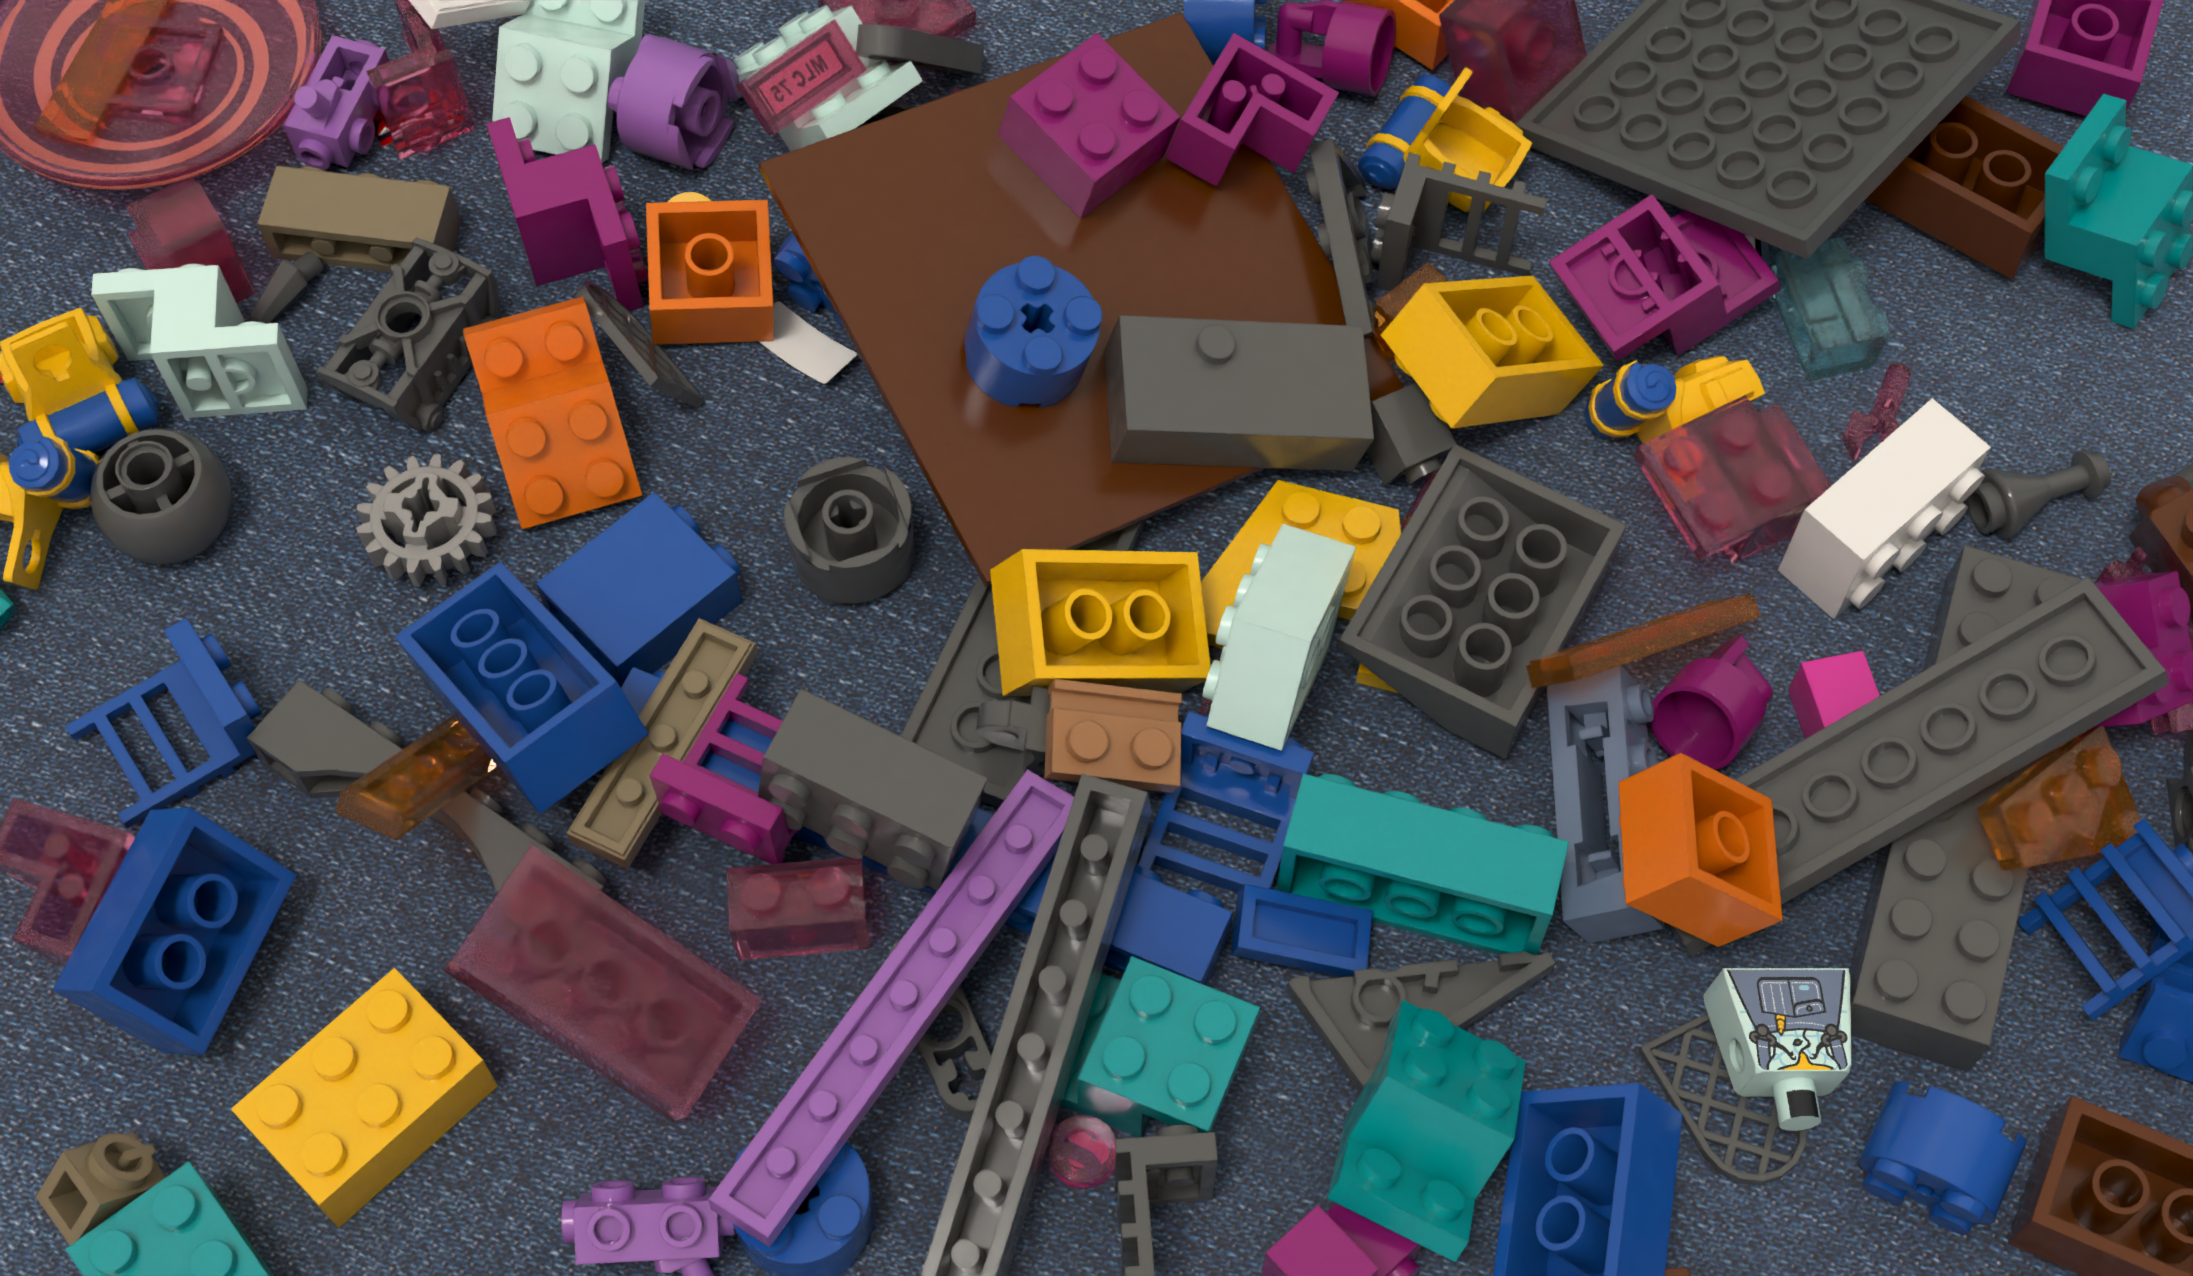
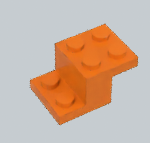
(552, 412)

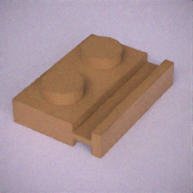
(1113, 735)

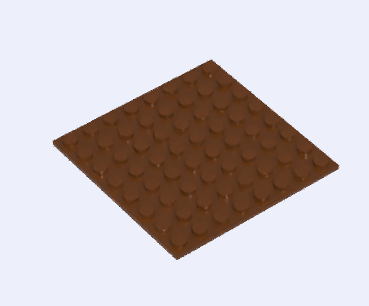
(934, 203)

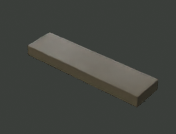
(624, 801)

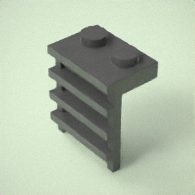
(1419, 214)
(1158, 1170)

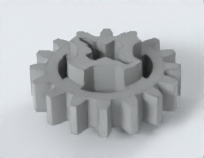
(433, 525)

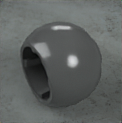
(172, 485)

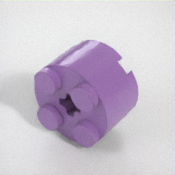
(675, 102)

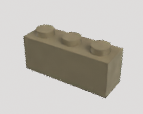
(354, 217)

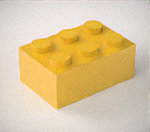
(1490, 350)
(1100, 619)
(366, 1097)

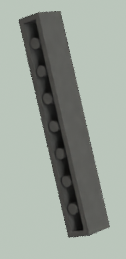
(1040, 1032)

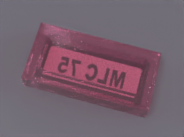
(801, 77)

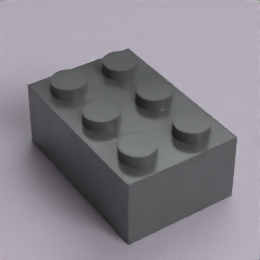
(870, 791)

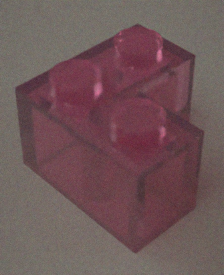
(183, 229)
(69, 867)

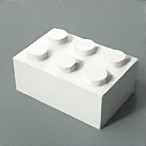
(1885, 510)

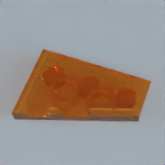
(2062, 806)

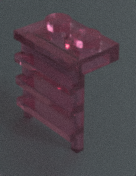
(420, 91)

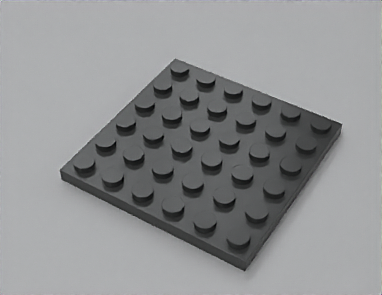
(1767, 106)

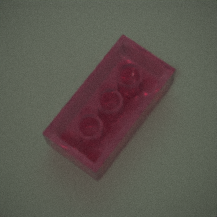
(603, 985)

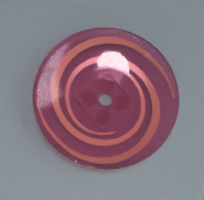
(217, 97)

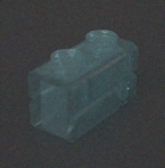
(1829, 310)

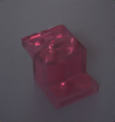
(1733, 478)

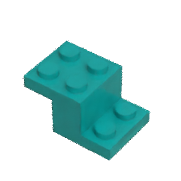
(2119, 211)
(1158, 1050)
(1428, 1130)

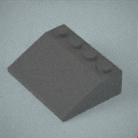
(1478, 591)

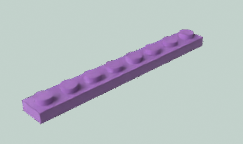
(893, 1012)

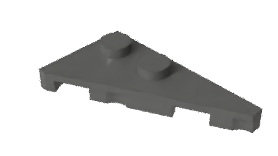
(1345, 230)
(1357, 1010)

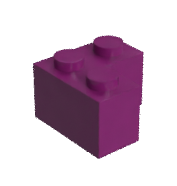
(1253, 103)
(2159, 616)
(1340, 1245)

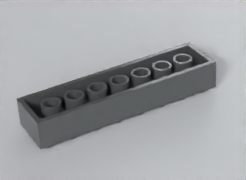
(1938, 901)

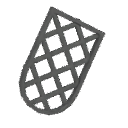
(637, 345)
(1698, 1133)

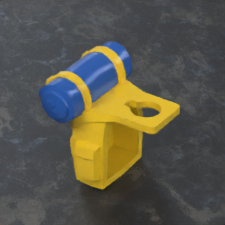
(1441, 130)
(70, 384)
(1654, 401)
(33, 491)

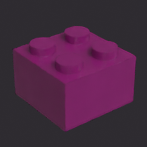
(2083, 50)
(1088, 125)

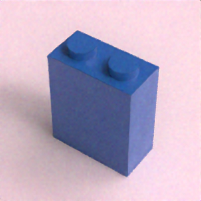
(641, 588)

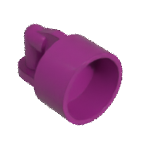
(1355, 46)
(1712, 706)

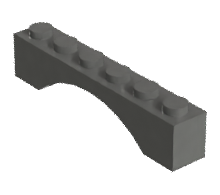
(324, 749)

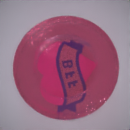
(1082, 1152)

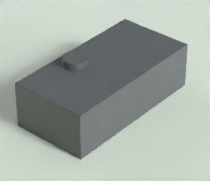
(1237, 393)

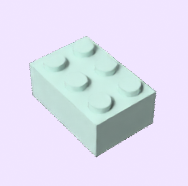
(1277, 635)

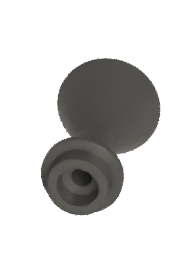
(2011, 499)

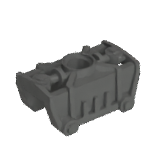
(432, 351)

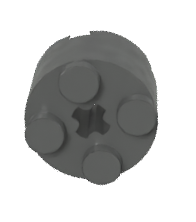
(850, 531)

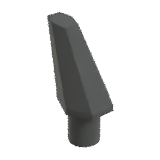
(285, 287)

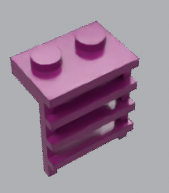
(715, 802)

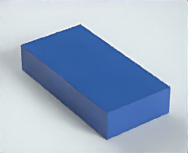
(1301, 931)

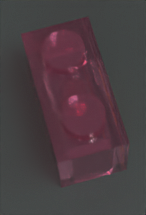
(798, 908)

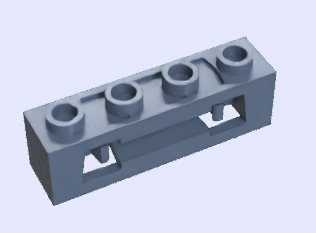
(1610, 717)

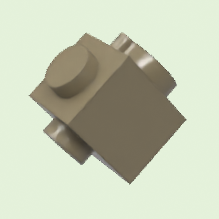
(97, 1182)

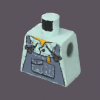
(1783, 1035)

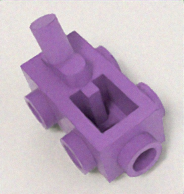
(336, 105)
(657, 1225)

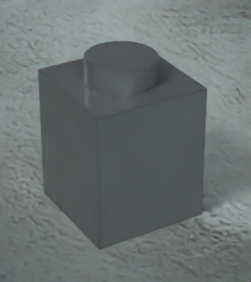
(1407, 436)

